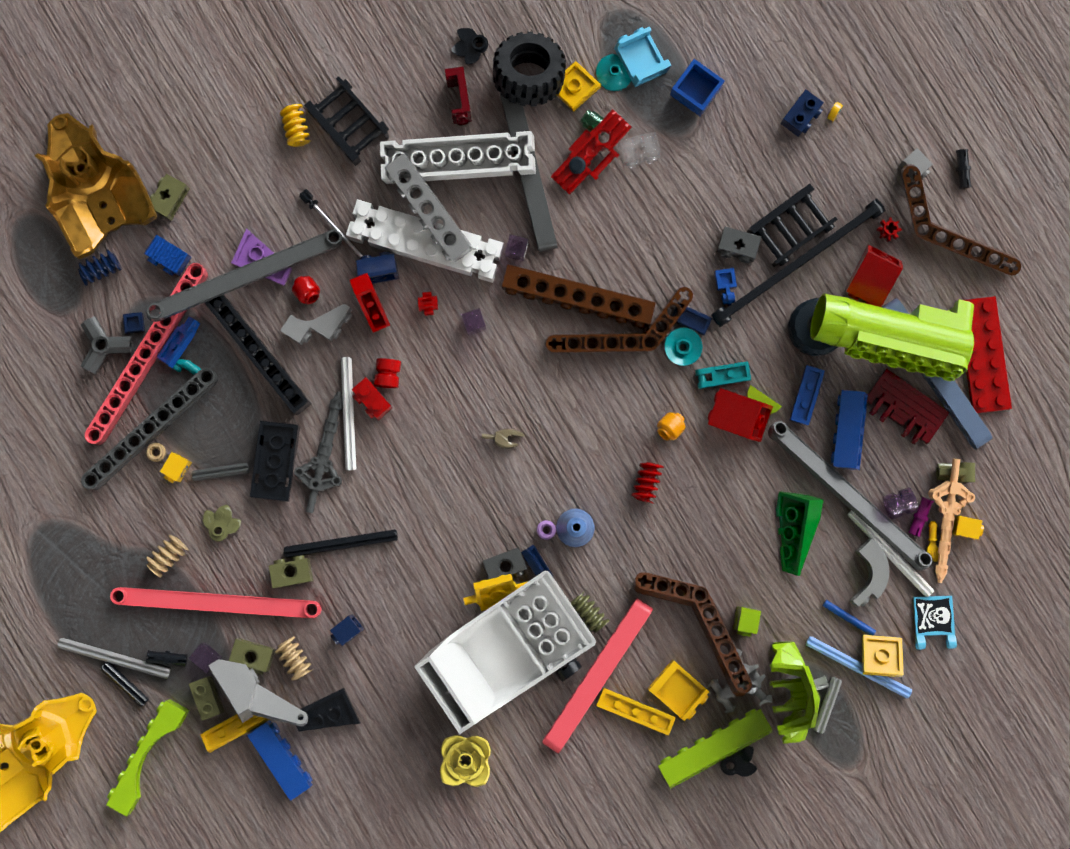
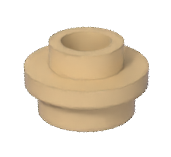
(150, 452)

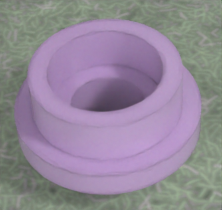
(540, 530)

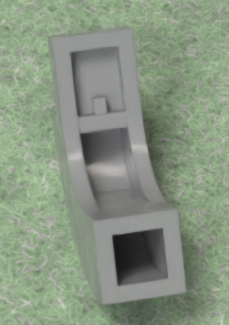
(878, 570)

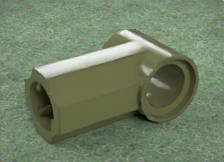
(966, 472)

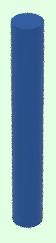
(849, 618)

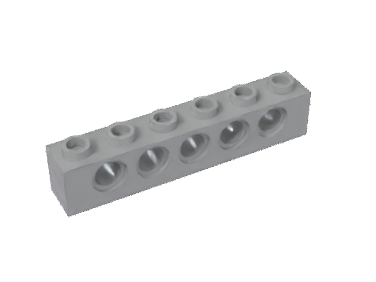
(402, 166)

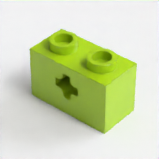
(746, 621)

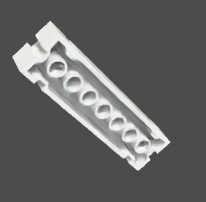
(463, 156)
(407, 237)

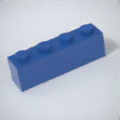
(850, 430)
(280, 760)

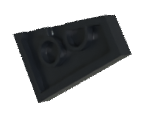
(330, 712)

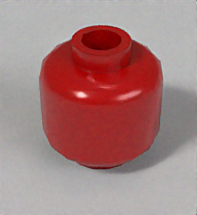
(306, 290)

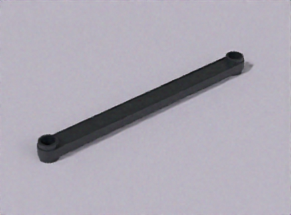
(873, 210)

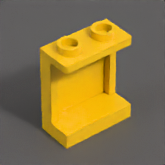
(679, 690)

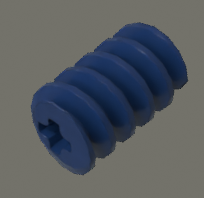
(98, 267)

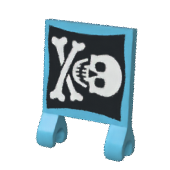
(934, 617)

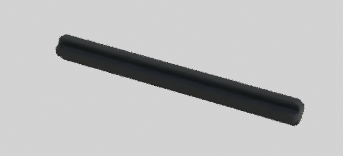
(340, 543)

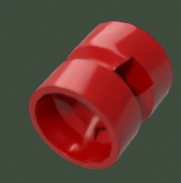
(387, 373)

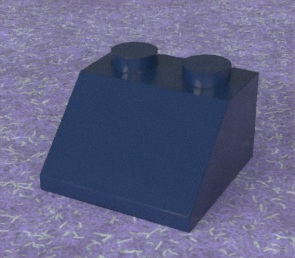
(379, 268)

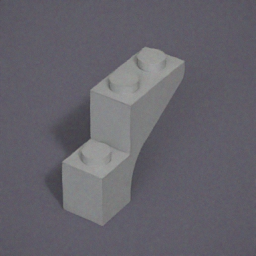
(326, 325)

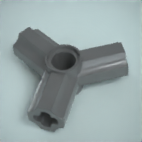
(96, 335)

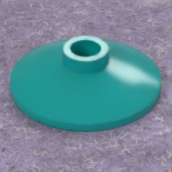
(608, 79)
(690, 340)

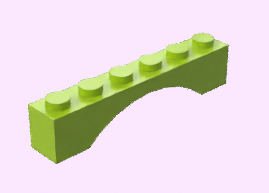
(127, 792)

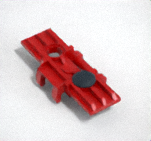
(586, 147)

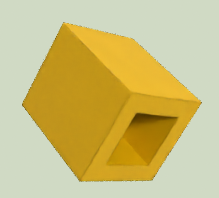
(175, 467)
(967, 527)

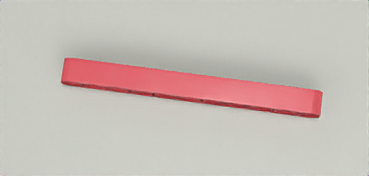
(138, 360)

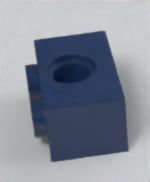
(346, 630)

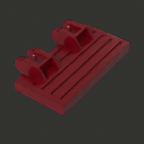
(907, 405)

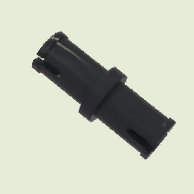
(963, 169)
(166, 658)

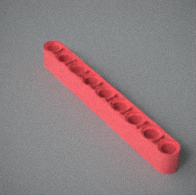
(597, 675)

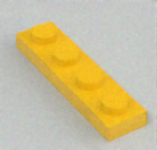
(635, 711)
(229, 730)

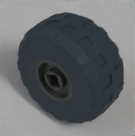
(799, 330)

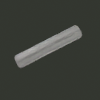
(827, 705)

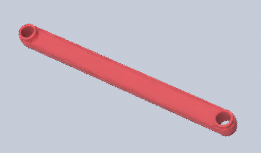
(215, 602)

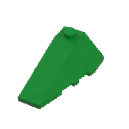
(798, 523)

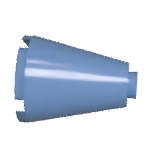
(565, 527)

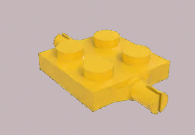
(492, 591)

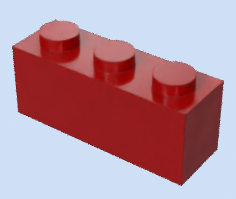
(369, 302)

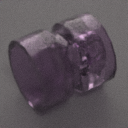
(902, 502)

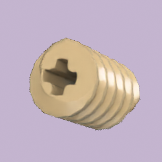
(166, 555)
(293, 659)

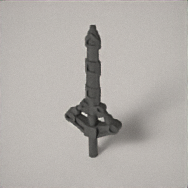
(321, 462)

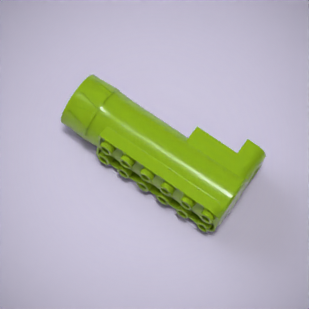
(921, 342)

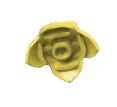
(455, 772)

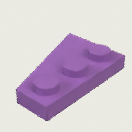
(253, 249)

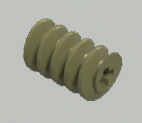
(589, 613)

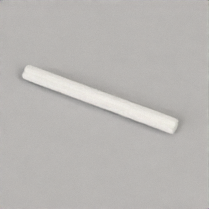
(348, 413)
(894, 556)

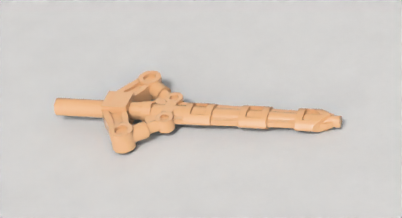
(949, 509)

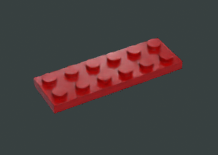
(987, 366)

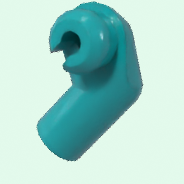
(186, 364)

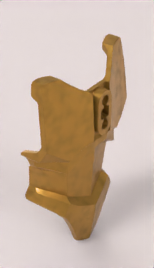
(86, 179)

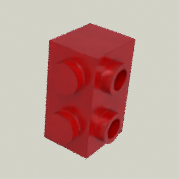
(376, 404)

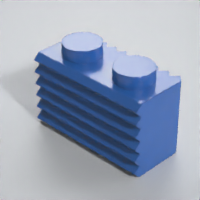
(167, 255)

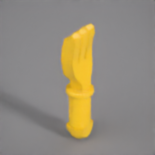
(932, 548)

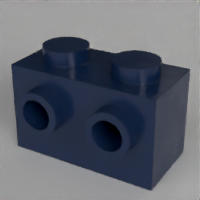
(802, 112)

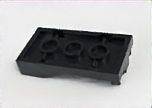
(274, 460)

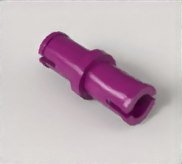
(920, 517)

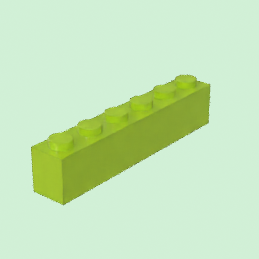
(715, 748)

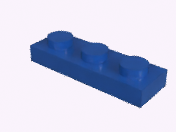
(807, 395)

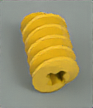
(293, 125)

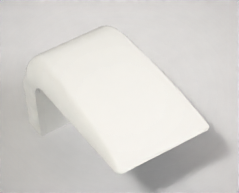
(504, 651)

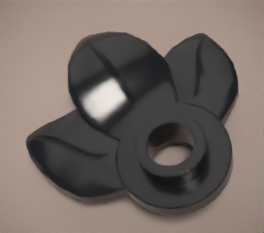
(467, 46)
(741, 763)

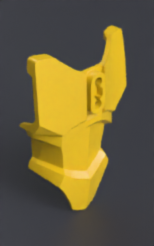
(38, 750)

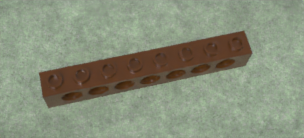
(644, 307)

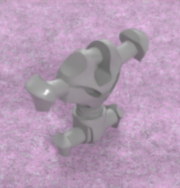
(724, 694)

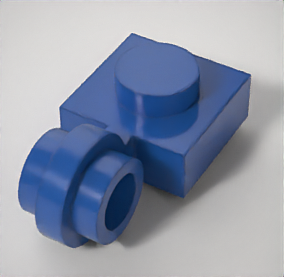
(725, 281)

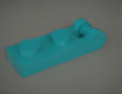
(724, 375)

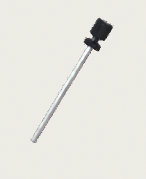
(307, 197)

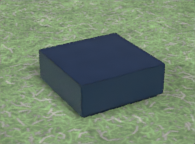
(133, 323)

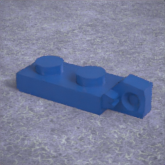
(178, 342)

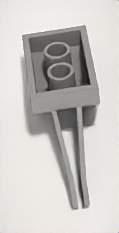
(249, 698)

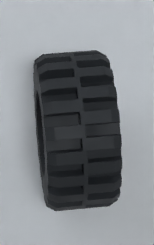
(529, 49)

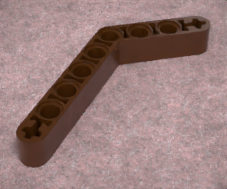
(950, 236)
(621, 338)
(705, 623)

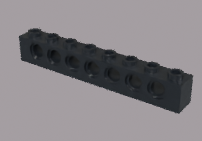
(259, 354)

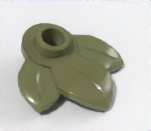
(222, 520)

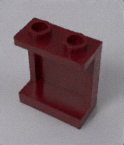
(454, 78)

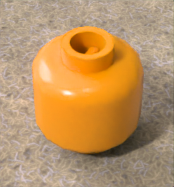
(671, 426)

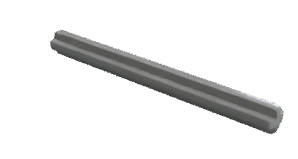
(114, 658)

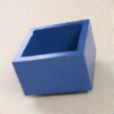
(697, 87)

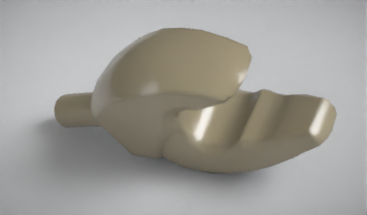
(501, 437)

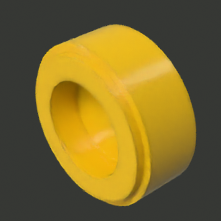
(835, 111)

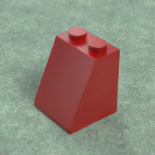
(874, 276)
(739, 415)

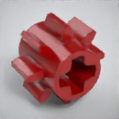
(885, 232)
(428, 303)

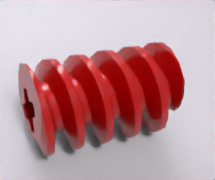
(647, 481)

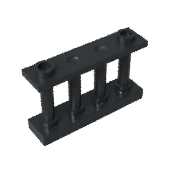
(340, 138)
(774, 218)

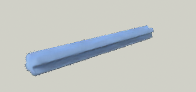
(857, 666)

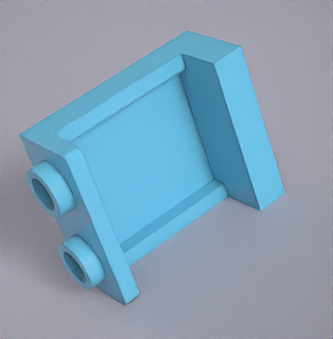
(641, 57)

